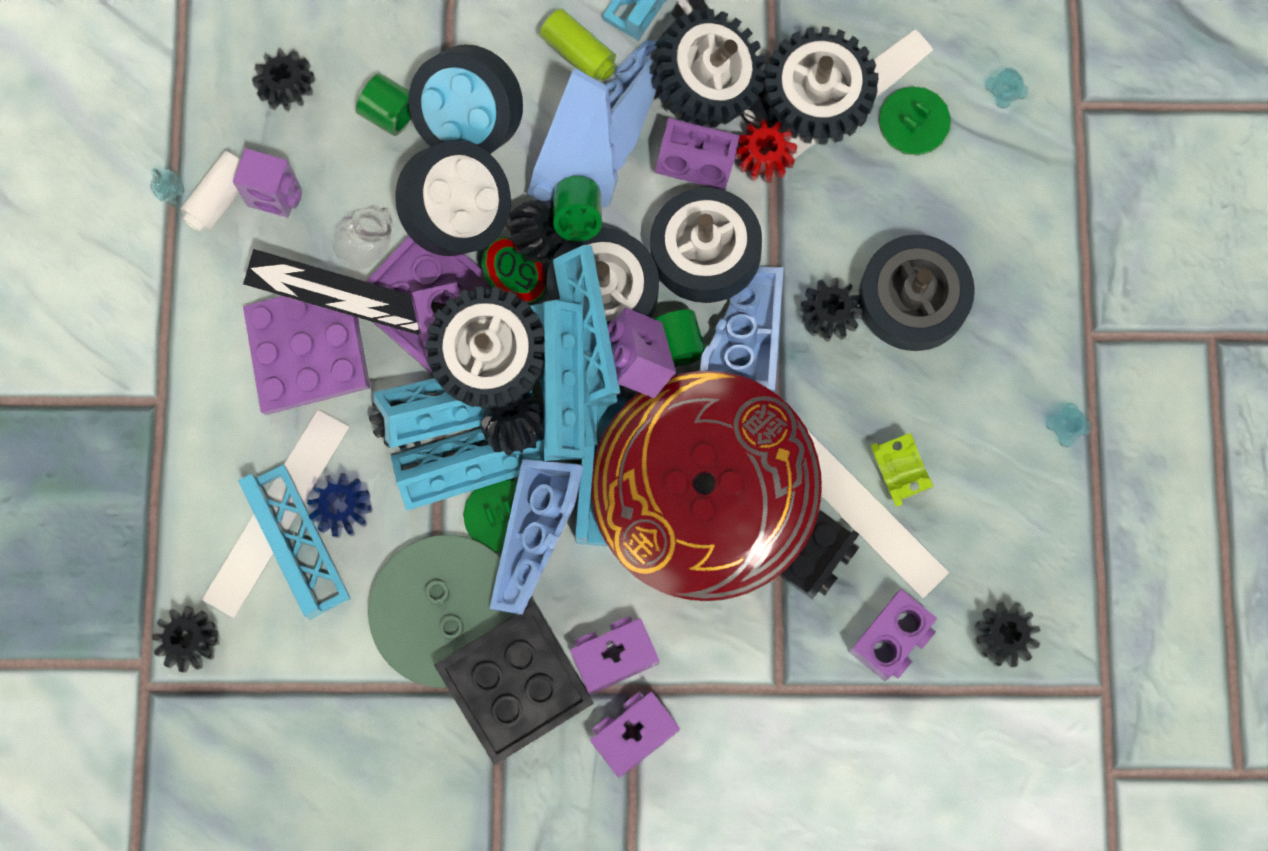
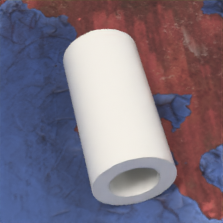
(212, 194)

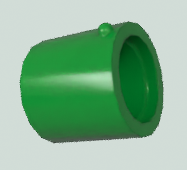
(385, 104)
(577, 208)
(683, 336)

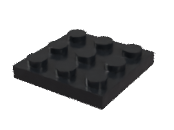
(513, 684)

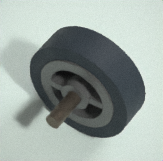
(916, 292)

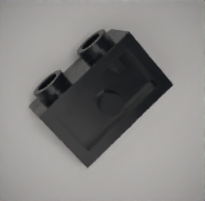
(820, 556)

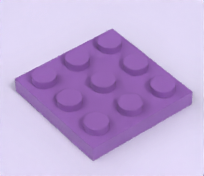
(416, 269)
(303, 353)

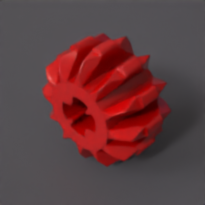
(756, 142)

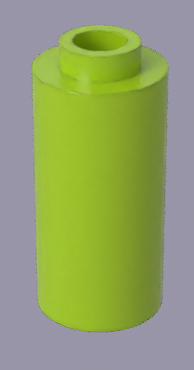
(578, 45)

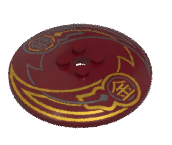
(715, 541)

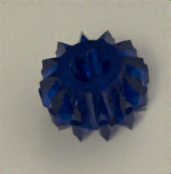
(326, 512)

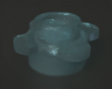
(1013, 79)
(166, 186)
(1070, 414)

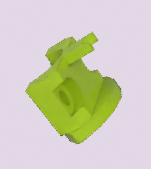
(902, 468)

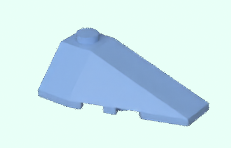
(630, 101)
(578, 141)
(750, 331)
(537, 517)

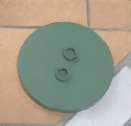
(433, 603)

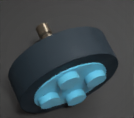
(466, 97)

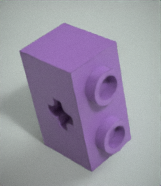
(640, 352)
(637, 654)
(656, 730)

